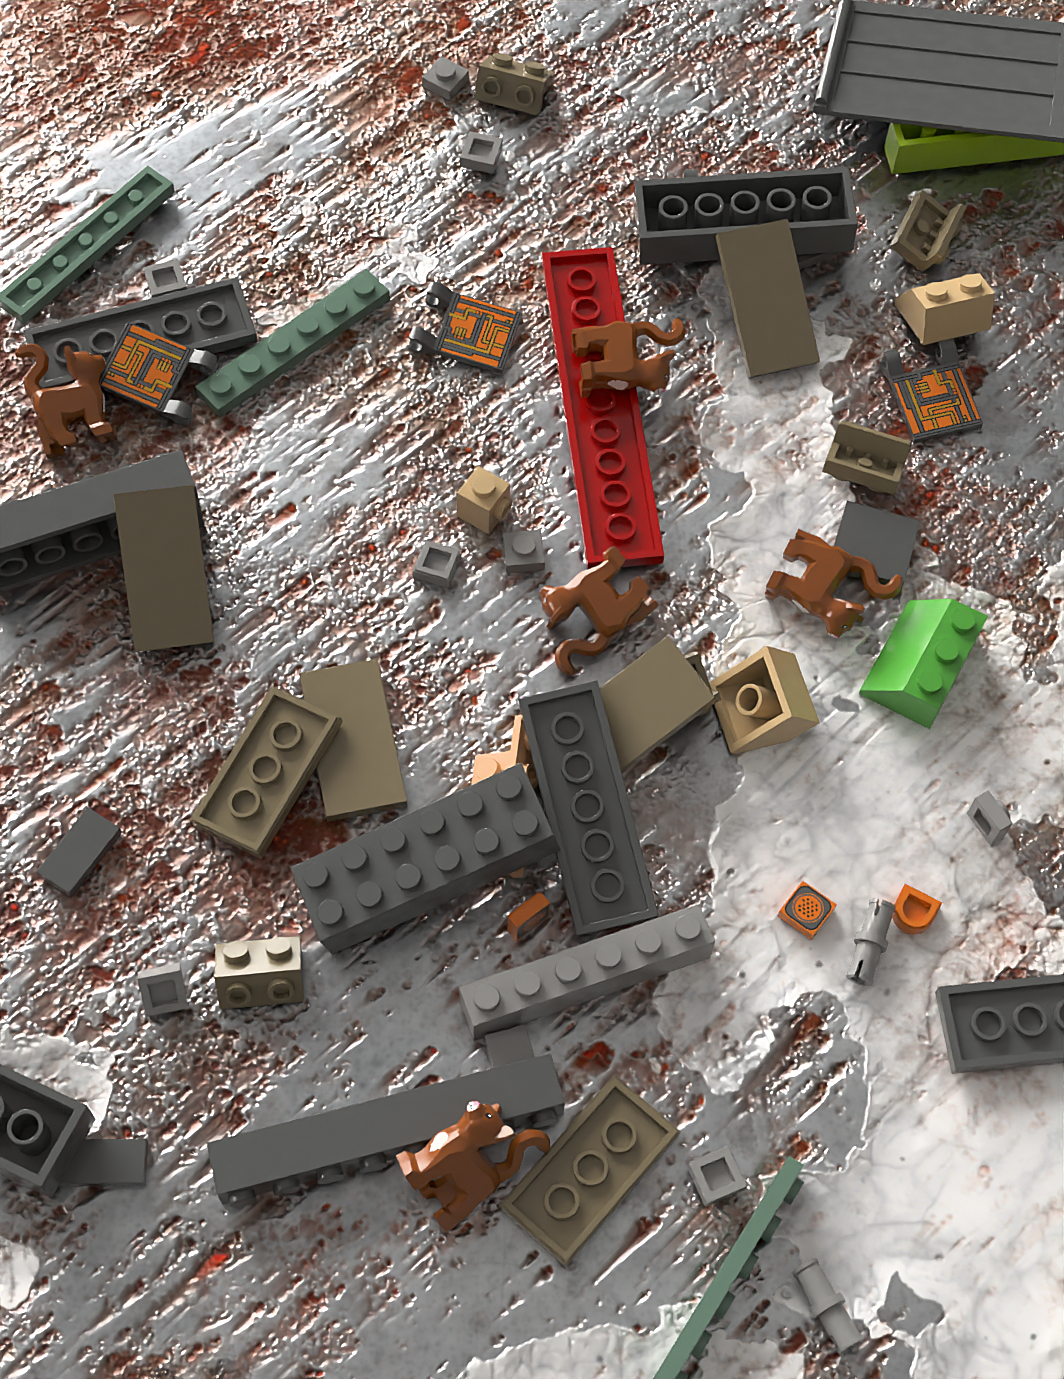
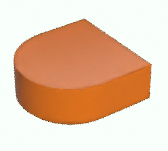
(914, 910)

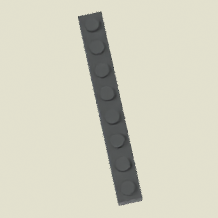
(376, 1130)

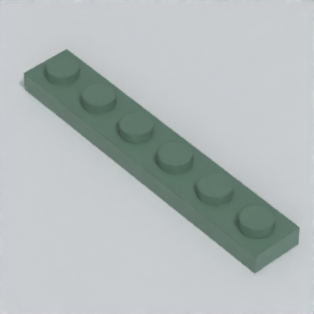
(85, 244)
(292, 343)
(738, 1263)

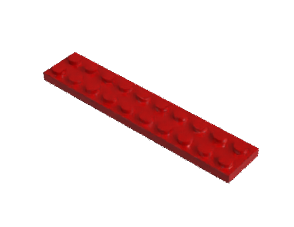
(607, 426)

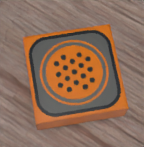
(807, 910)
(528, 916)

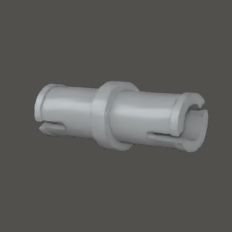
(871, 942)
(828, 1306)

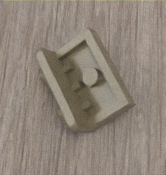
(512, 83)
(927, 231)
(867, 457)
(259, 972)

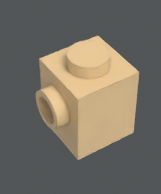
(483, 500)

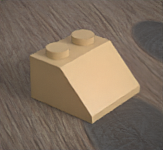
(948, 308)
(763, 701)

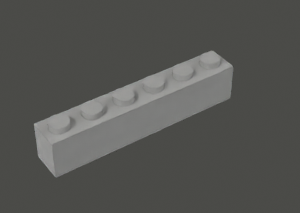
(586, 972)

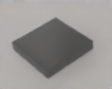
(879, 537)

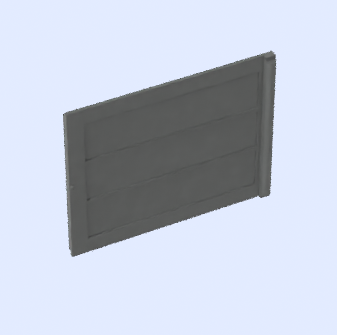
(945, 70)

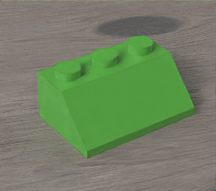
(923, 658)

